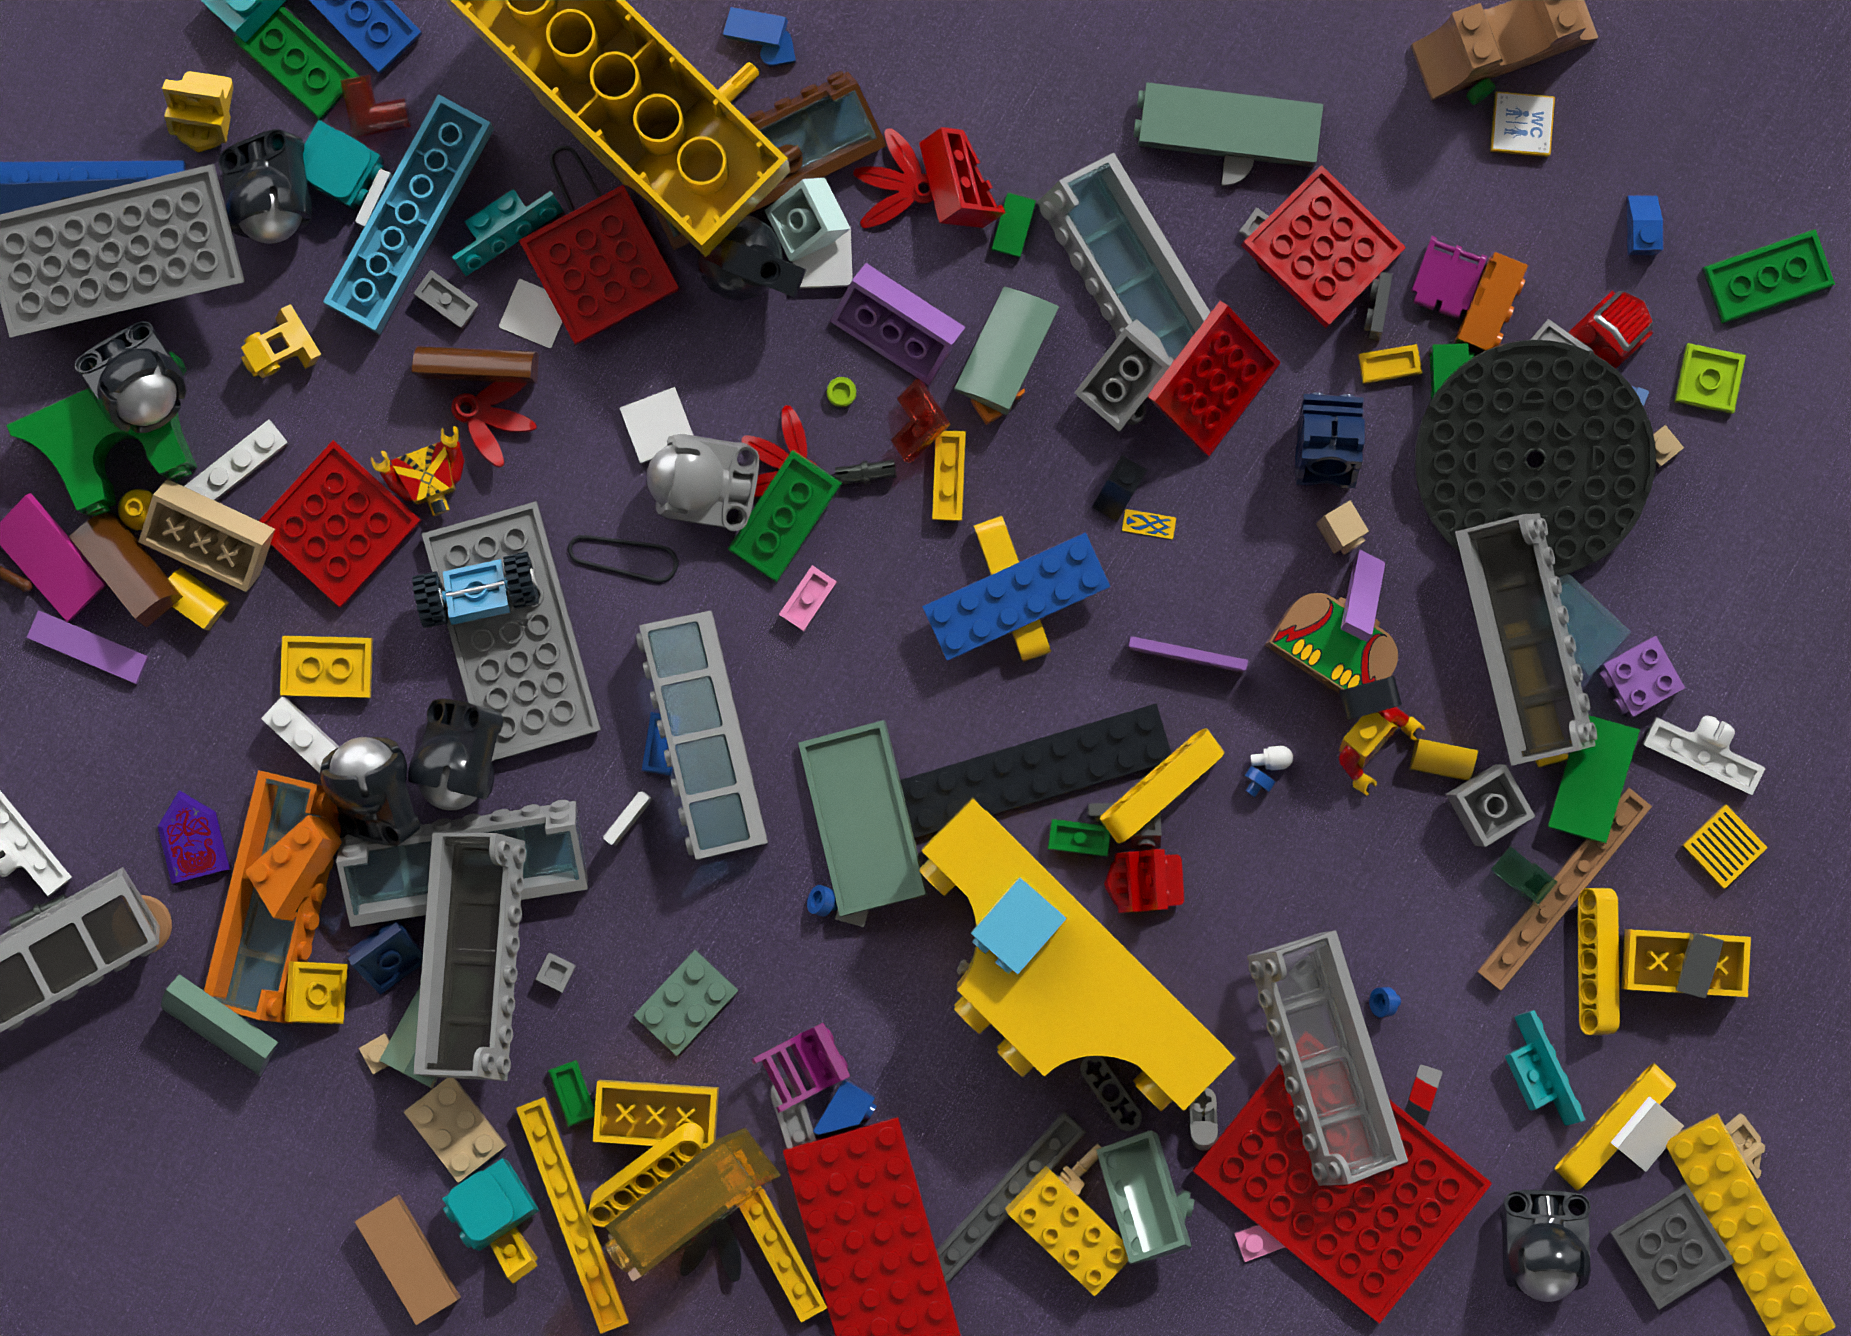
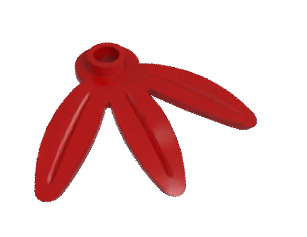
(889, 179)
(499, 418)
(773, 454)

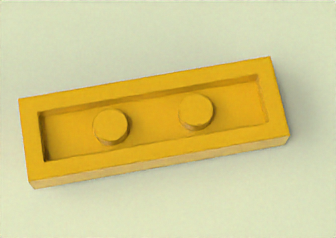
(949, 476)

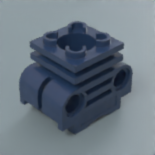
(1329, 440)

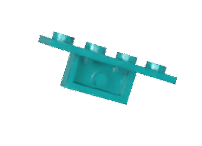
(502, 226)
(1540, 1073)

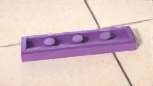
(1363, 595)
(87, 647)
(1187, 654)

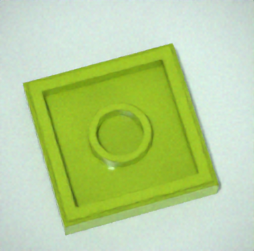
(1710, 378)

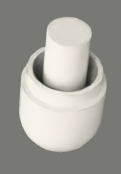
(1273, 758)

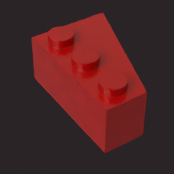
(955, 180)

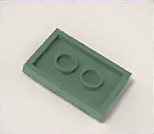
(686, 1002)

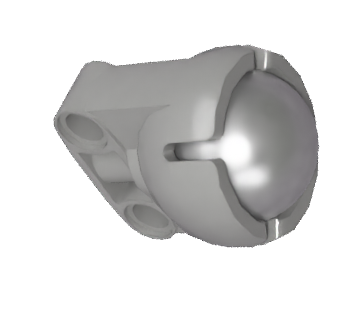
(702, 481)

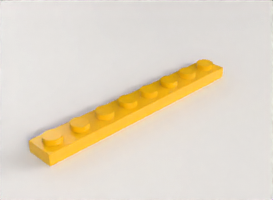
(572, 1215)

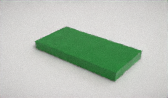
(298, 61)
(1768, 276)
(785, 515)
(1594, 783)

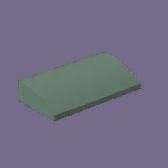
(1006, 349)
(218, 1024)
(1143, 1198)

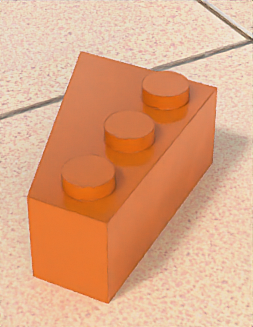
(1492, 303)
(292, 865)

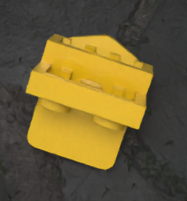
(198, 109)

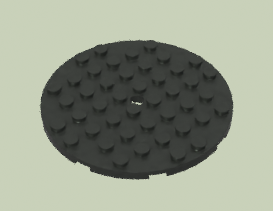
(1547, 401)

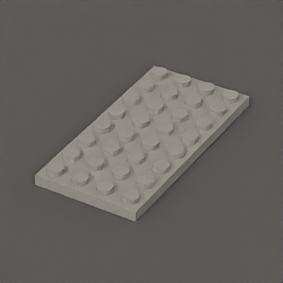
(115, 250)
(520, 659)

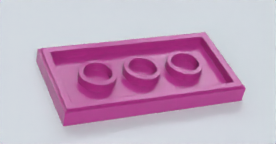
(49, 557)

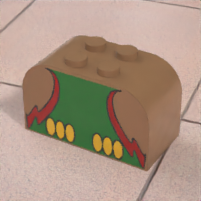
(1314, 642)

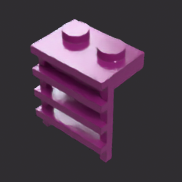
(817, 1059)

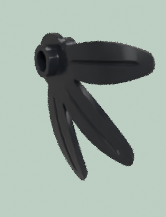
(727, 1247)

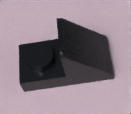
(1119, 488)

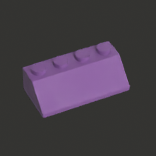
(897, 323)

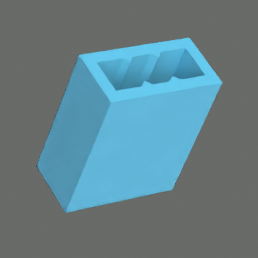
(1017, 926)

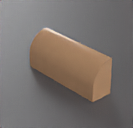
(407, 1259)

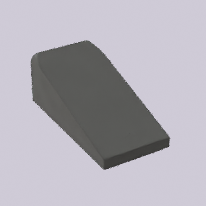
(1699, 964)

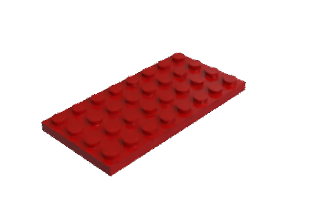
(871, 1234)

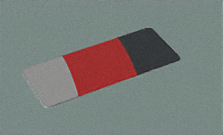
(1423, 1093)

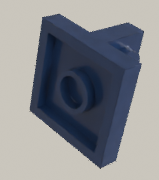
(386, 956)

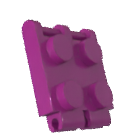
(1447, 279)

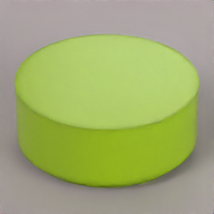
(841, 392)

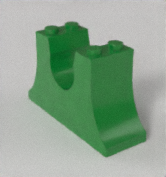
(78, 441)

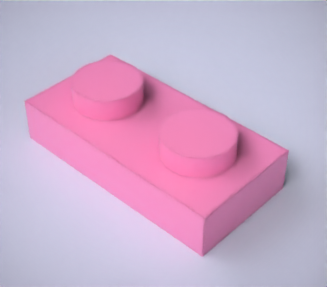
(808, 598)
(1256, 1242)

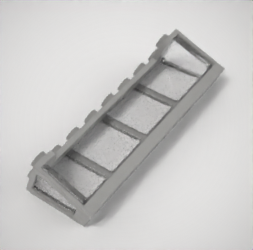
(1327, 1059)

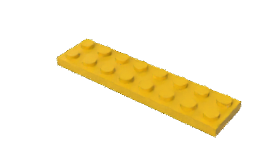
(1748, 1230)

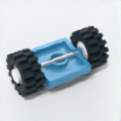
(475, 591)

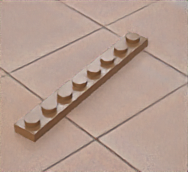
(1571, 879)

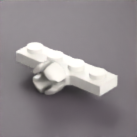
(1706, 751)
(27, 850)

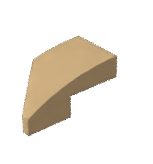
(1747, 1142)

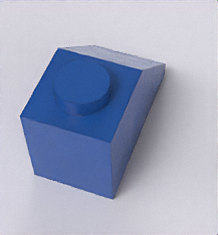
(1644, 225)
(846, 1108)

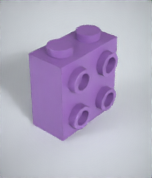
(1640, 677)

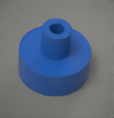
(1258, 781)
(821, 901)
(1384, 1002)

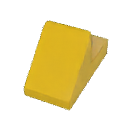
(514, 1255)

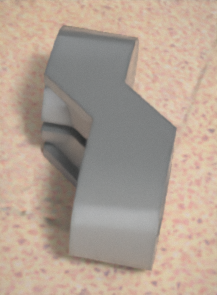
(1204, 1133)

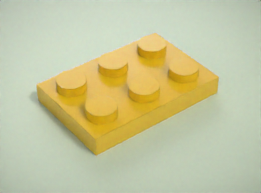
(326, 666)

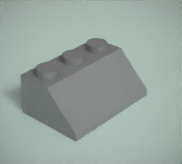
(1125, 375)

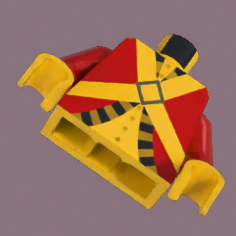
(425, 472)
(1366, 740)

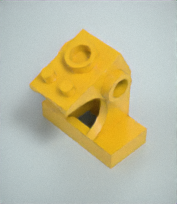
(261, 359)

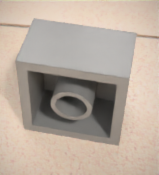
(1490, 805)

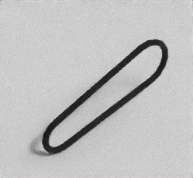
(559, 178)
(627, 542)

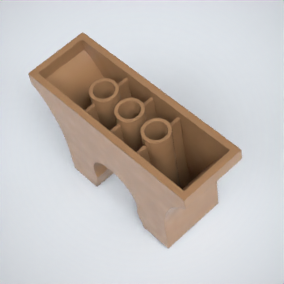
(1499, 40)

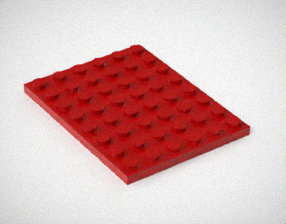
(1359, 1235)

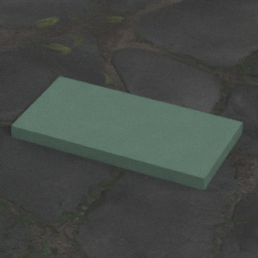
(862, 818)

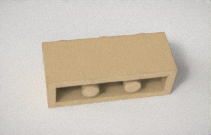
(1343, 528)

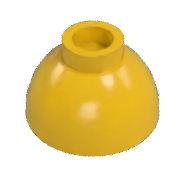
(134, 508)

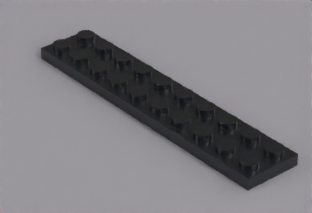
(1038, 768)

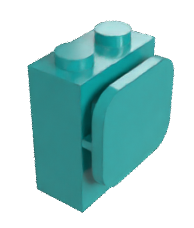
(243, 16)
(339, 165)
(489, 1205)

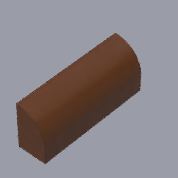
(476, 364)
(126, 567)

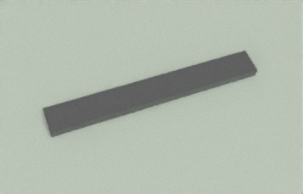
(991, 1210)

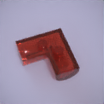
(366, 115)
(925, 422)

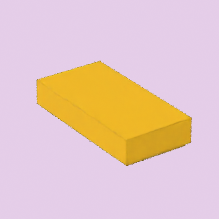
(1389, 364)

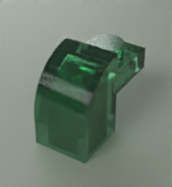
(1524, 877)

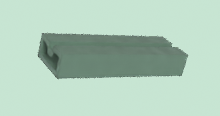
(1228, 124)

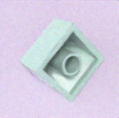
(807, 218)

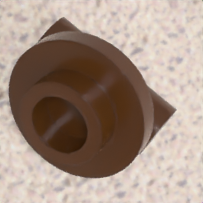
(794, 157)

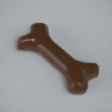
(15, 580)

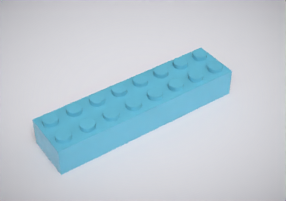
(409, 214)

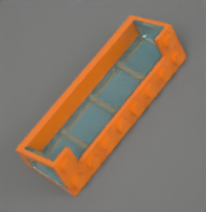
(252, 946)

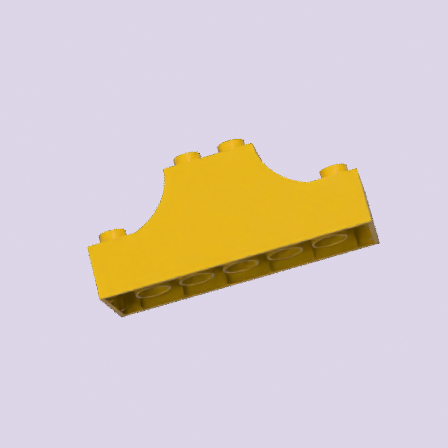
(636, 108)
(1081, 987)

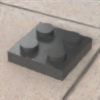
(1376, 317)

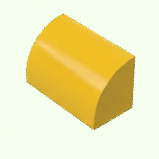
(198, 600)
(1443, 759)

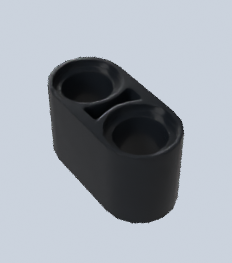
(1370, 697)

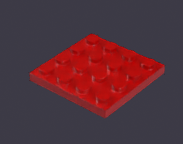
(1323, 246)
(599, 265)
(1214, 378)
(338, 523)

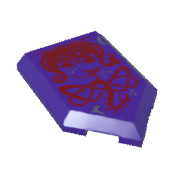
(191, 840)

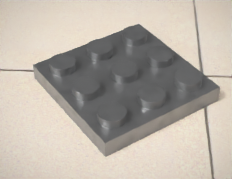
(1671, 1246)

